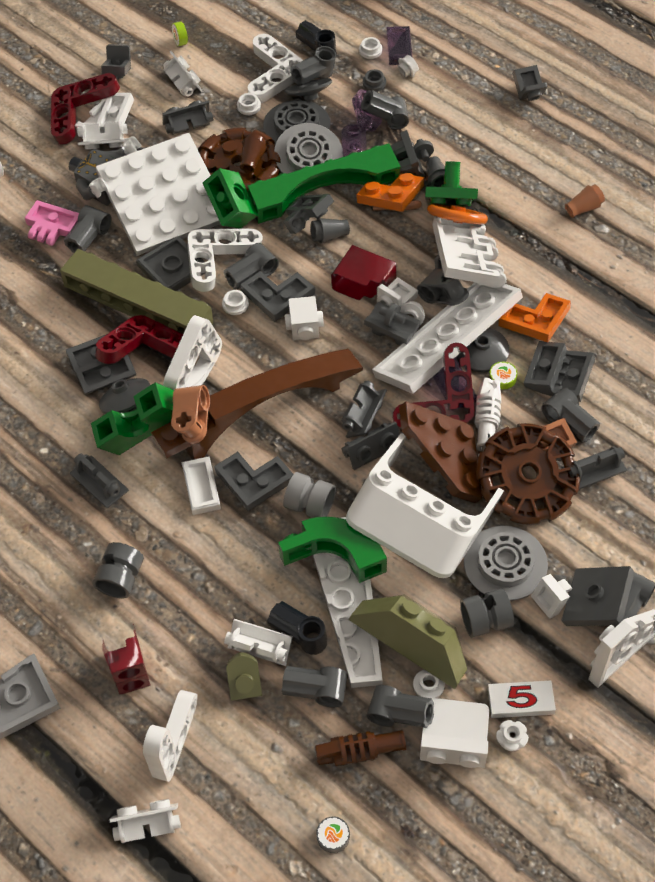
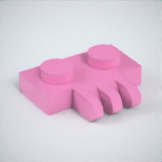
(49, 222)

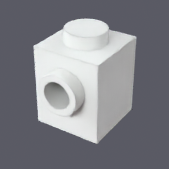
(304, 318)

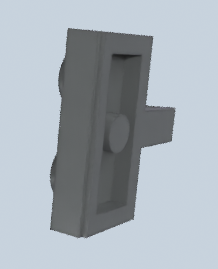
(306, 208)

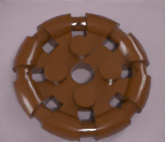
(231, 152)
(523, 489)

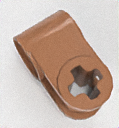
(191, 412)

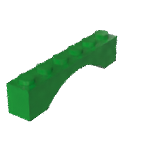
(278, 193)

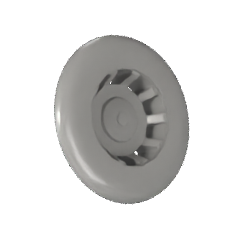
(308, 144)
(507, 552)

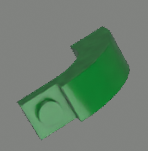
(335, 537)

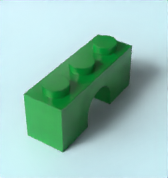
(122, 431)

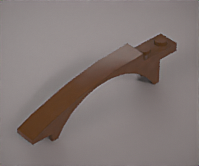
(231, 403)

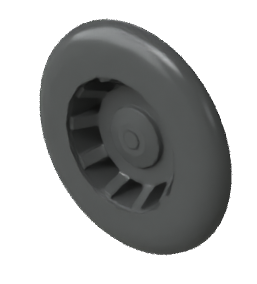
(291, 114)

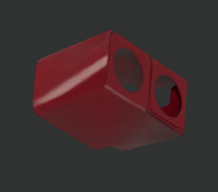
(362, 273)
(127, 666)

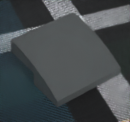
(559, 368)
(94, 374)

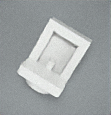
(397, 292)

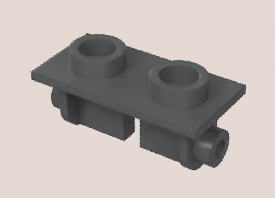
(176, 118)
(359, 419)
(371, 447)
(598, 466)
(98, 480)

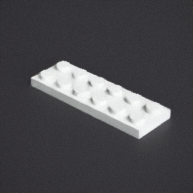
(422, 357)

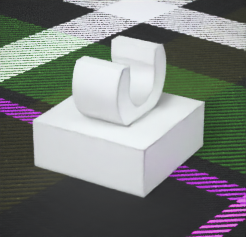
(551, 595)

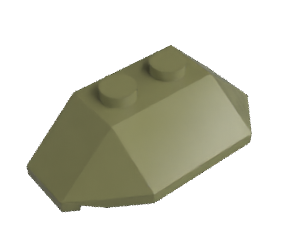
(414, 634)

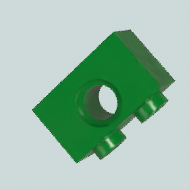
(230, 198)

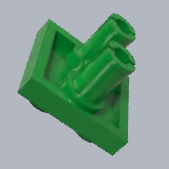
(451, 189)

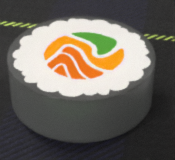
(333, 834)

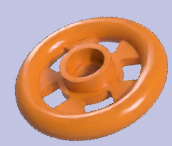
(457, 214)

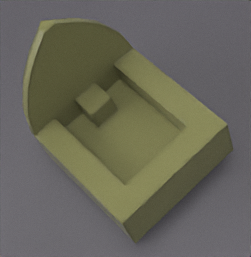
(243, 676)

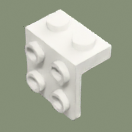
(456, 734)

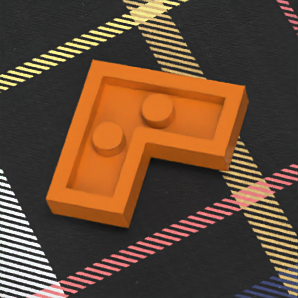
(391, 197)
(537, 322)

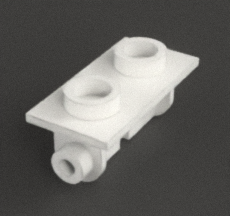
(178, 68)
(93, 137)
(259, 642)
(158, 817)

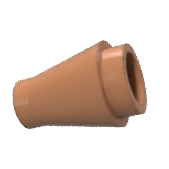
(588, 199)

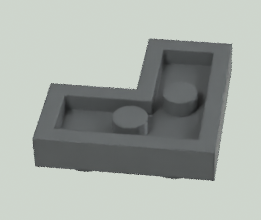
(275, 299)
(251, 485)

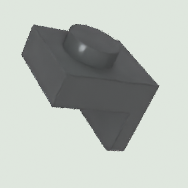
(117, 61)
(529, 83)

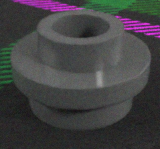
(374, 80)

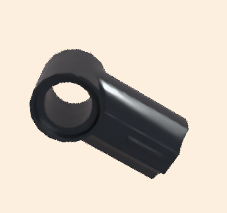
(315, 37)
(297, 624)

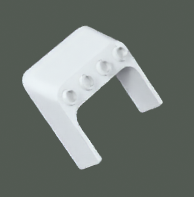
(413, 520)

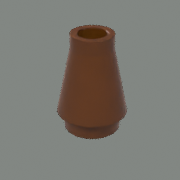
(252, 151)

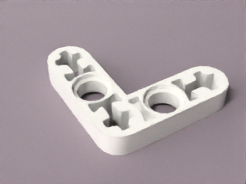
(263, 86)
(208, 250)
(164, 745)

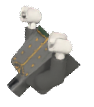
(85, 173)

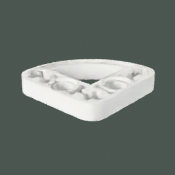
(198, 340)

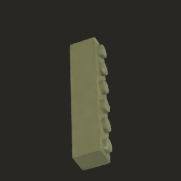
(130, 291)

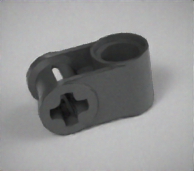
(441, 289)

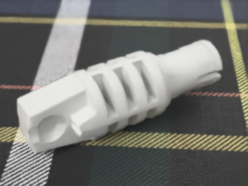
(487, 410)

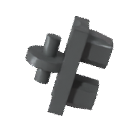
(420, 151)
(392, 322)

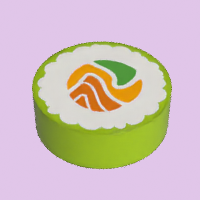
(179, 33)
(504, 373)

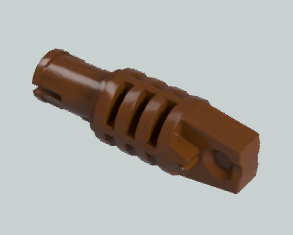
(359, 747)

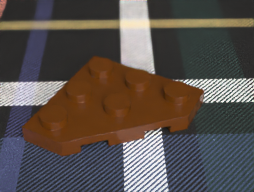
(446, 447)

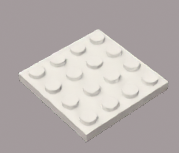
(159, 192)

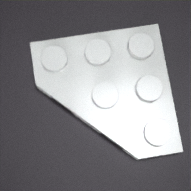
(620, 644)

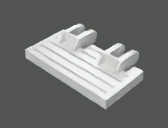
(468, 253)

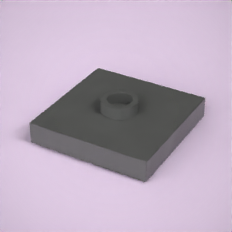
(598, 596)

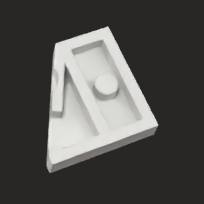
(109, 111)

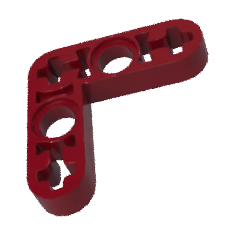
(72, 96)
(138, 330)
(453, 397)

